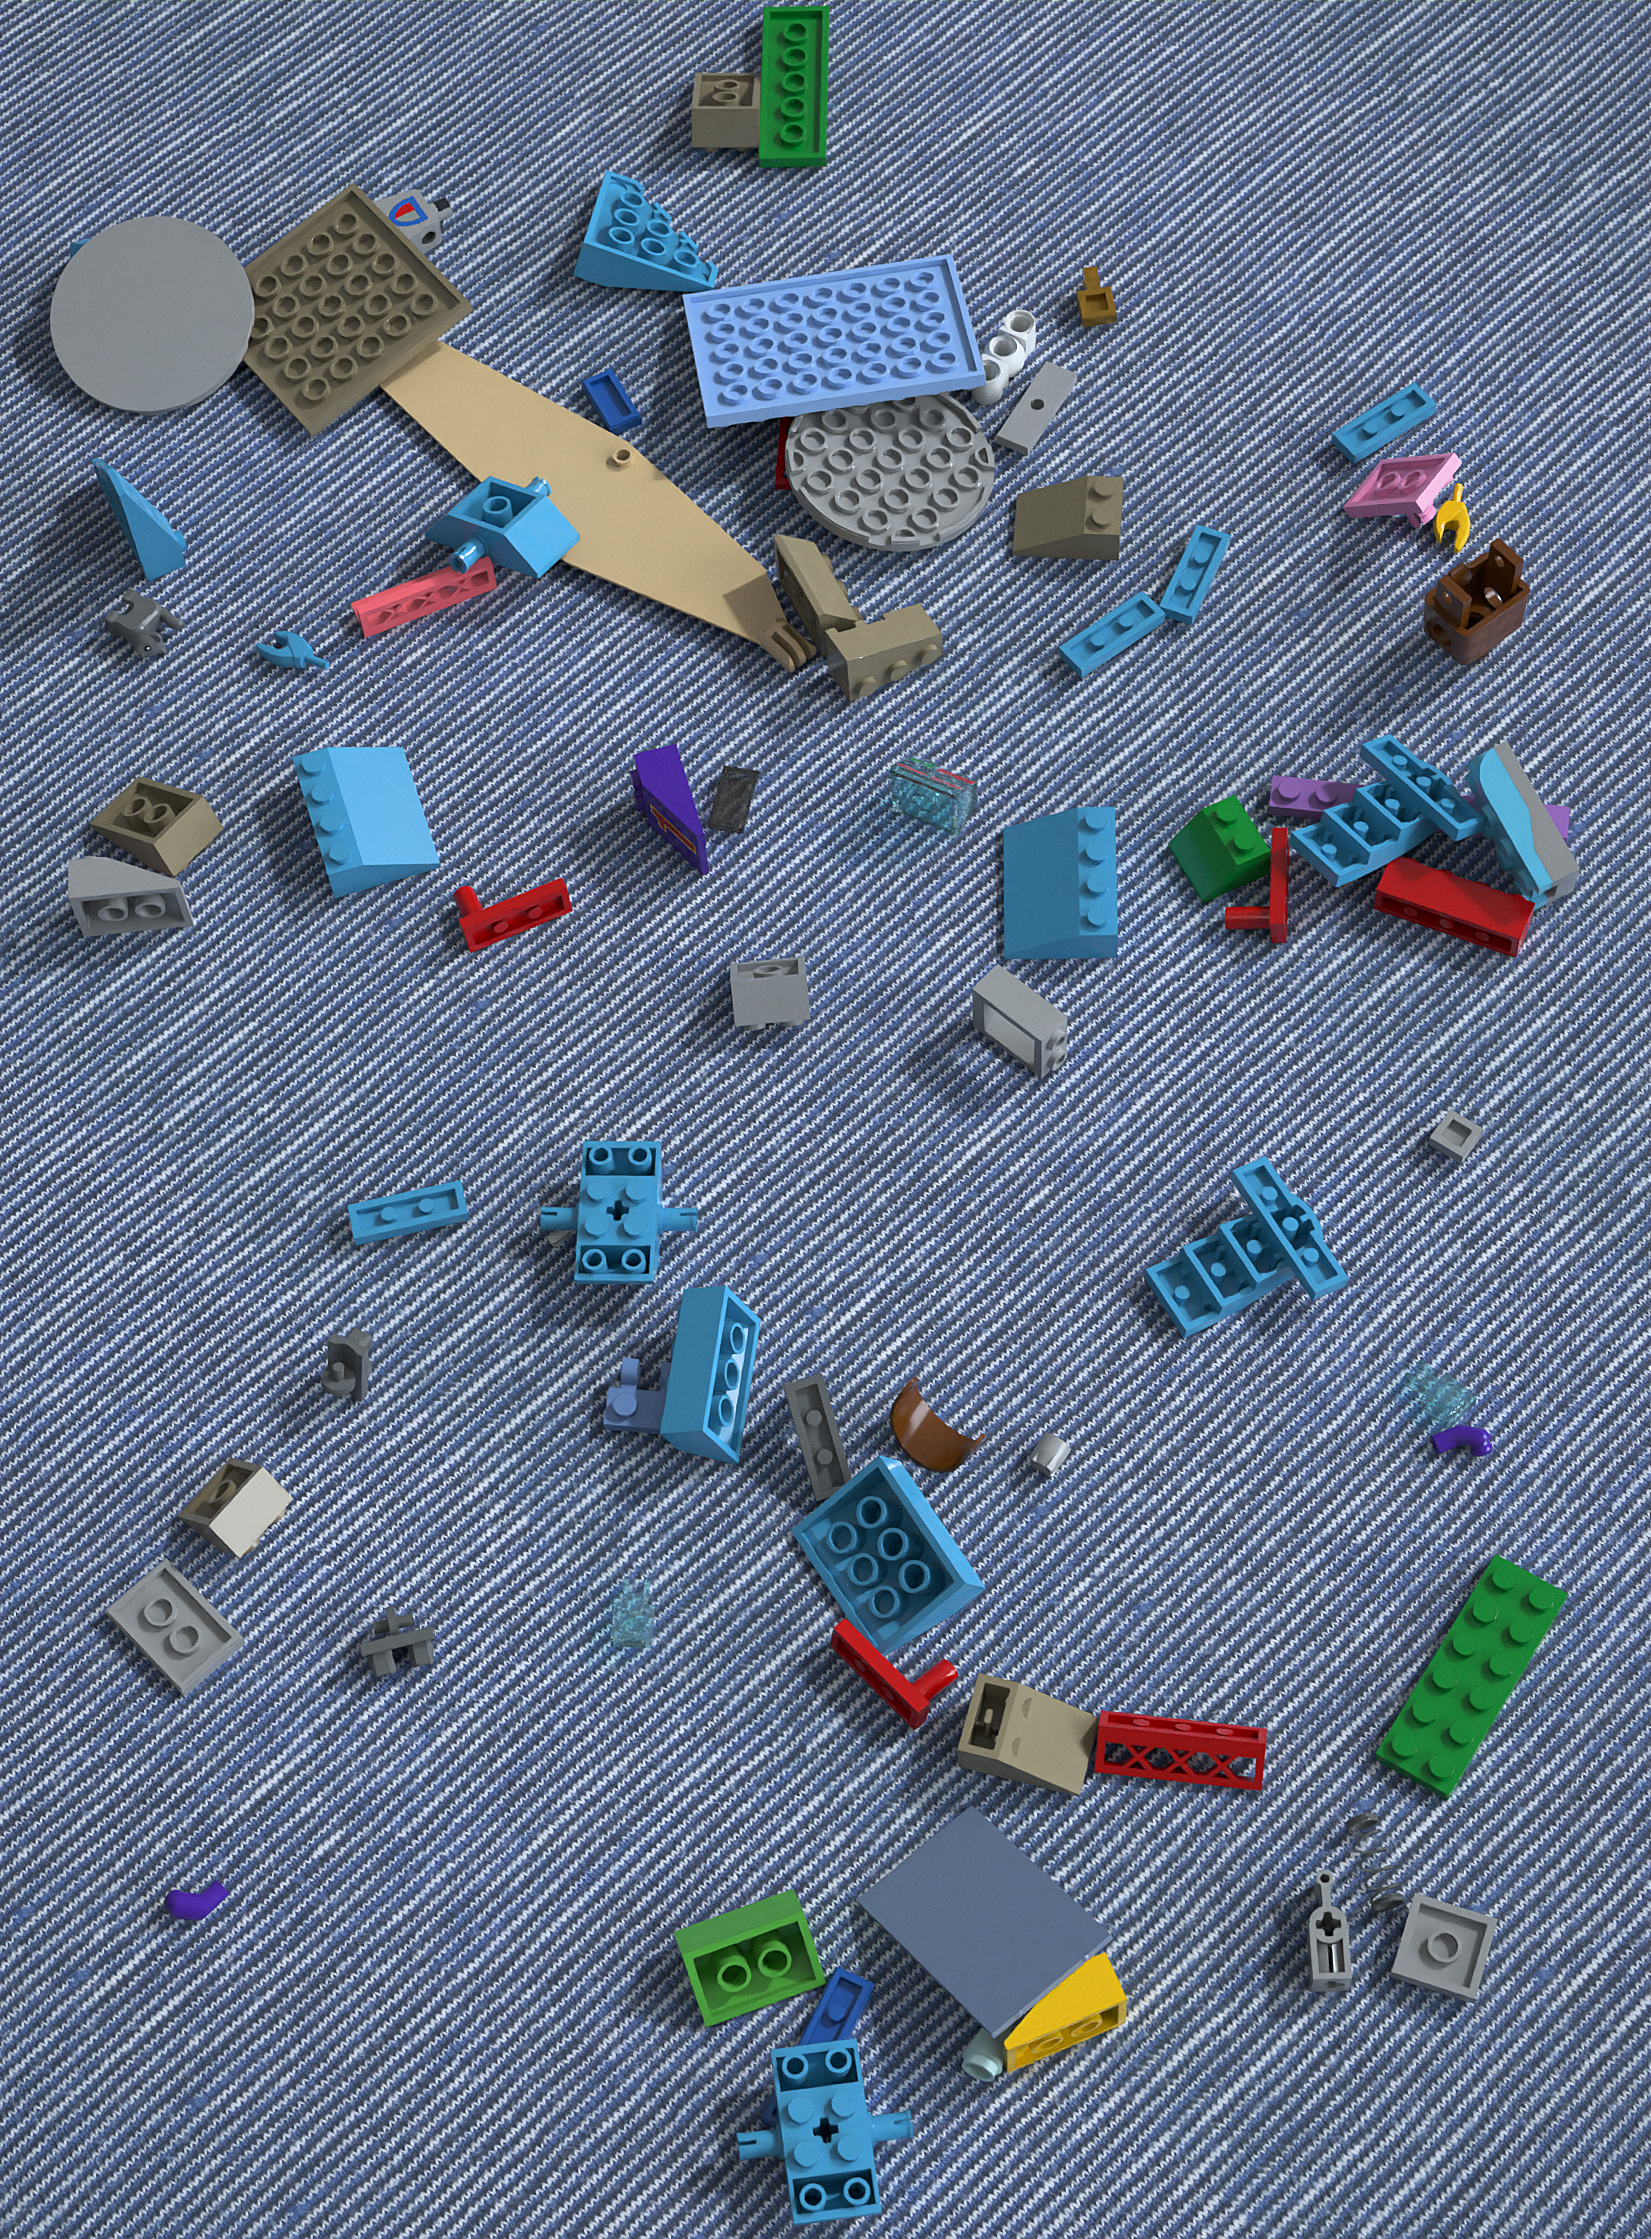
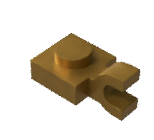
(1095, 302)

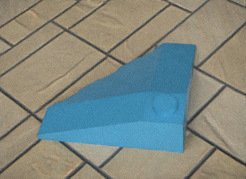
(635, 246)
(144, 527)

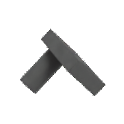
(817, 1435)

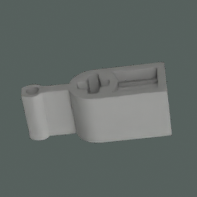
(1321, 1946)

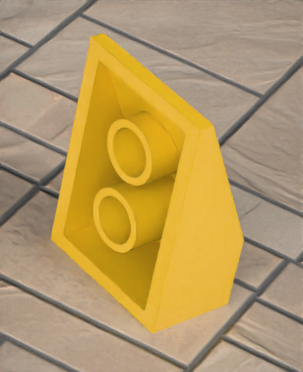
(1071, 2013)

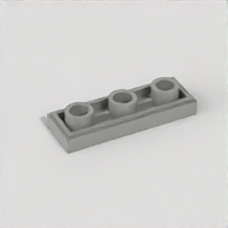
(1036, 408)

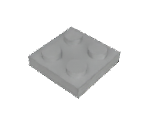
(1444, 1948)

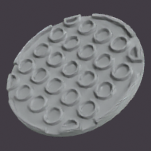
(152, 315)
(892, 471)

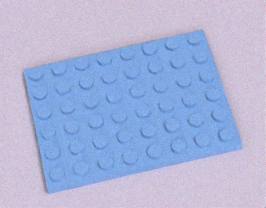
(832, 341)

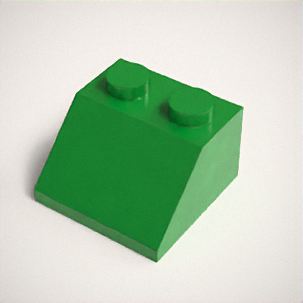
(1220, 849)

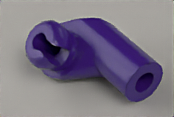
(1463, 1435)
(195, 1906)

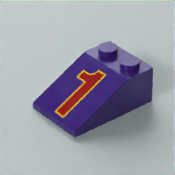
(667, 800)

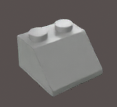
(769, 992)

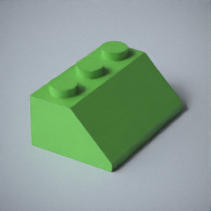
(750, 1957)

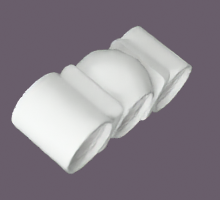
(1006, 355)

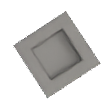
(1455, 1136)

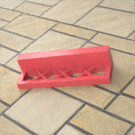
(422, 596)

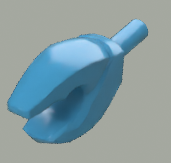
(295, 653)

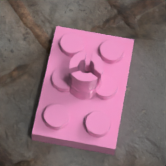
(1404, 487)

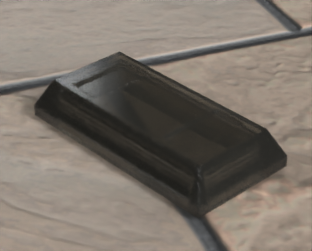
(733, 799)

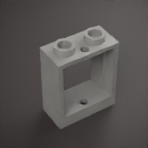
(1020, 1021)

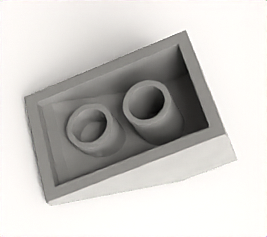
(124, 898)

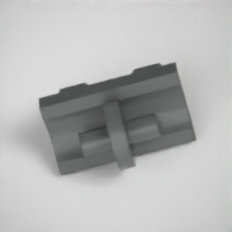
(348, 1364)
(417, 1641)

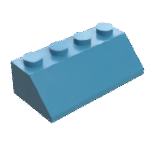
(710, 1374)

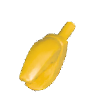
(1453, 516)

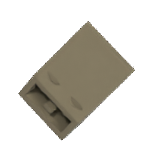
(1026, 1736)

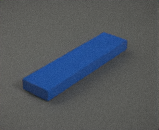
(832, 2018)

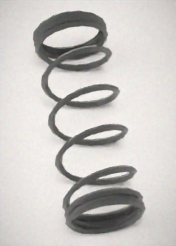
(1387, 1901)

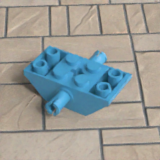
(509, 525)
(619, 1213)
(818, 2091)

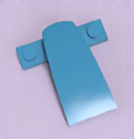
(1385, 816)
(1247, 1256)

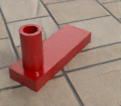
(1276, 915)
(509, 917)
(906, 1699)

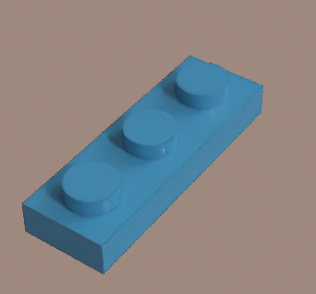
(1384, 423)
(1194, 574)
(1111, 634)
(408, 1212)

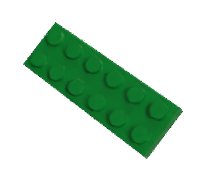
(794, 87)
(1471, 1677)

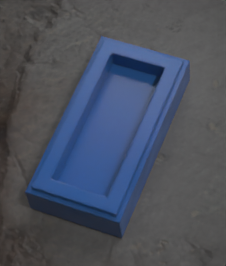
(611, 402)

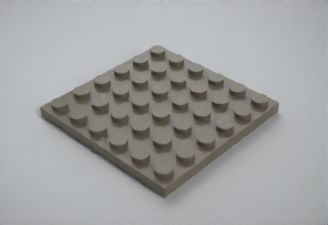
(343, 308)

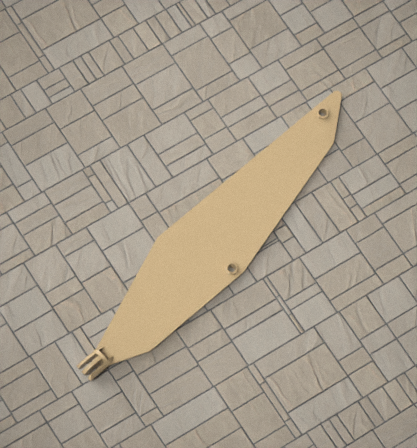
(628, 513)

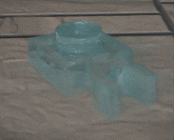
(1442, 1398)
(633, 1619)

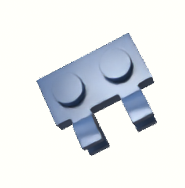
(634, 1408)

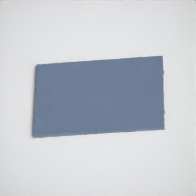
(984, 1921)

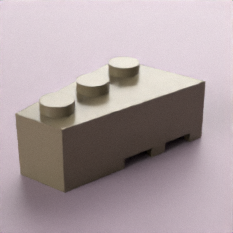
(881, 650)

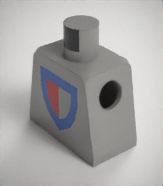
(416, 217)

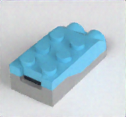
(1521, 827)

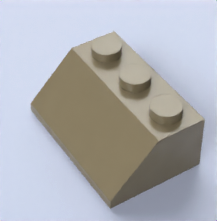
(813, 589)

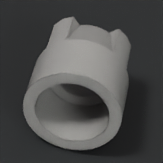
(1049, 1454)

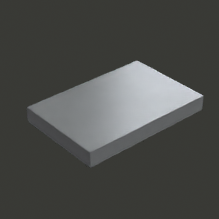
(175, 1627)

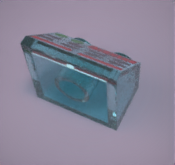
(932, 794)

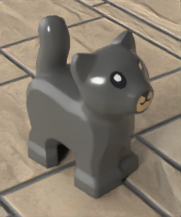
(140, 622)

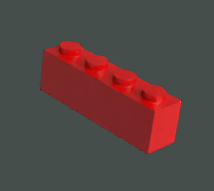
(1454, 905)

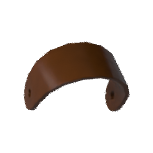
(925, 1435)

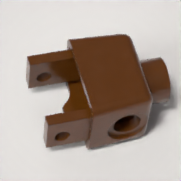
(1466, 613)

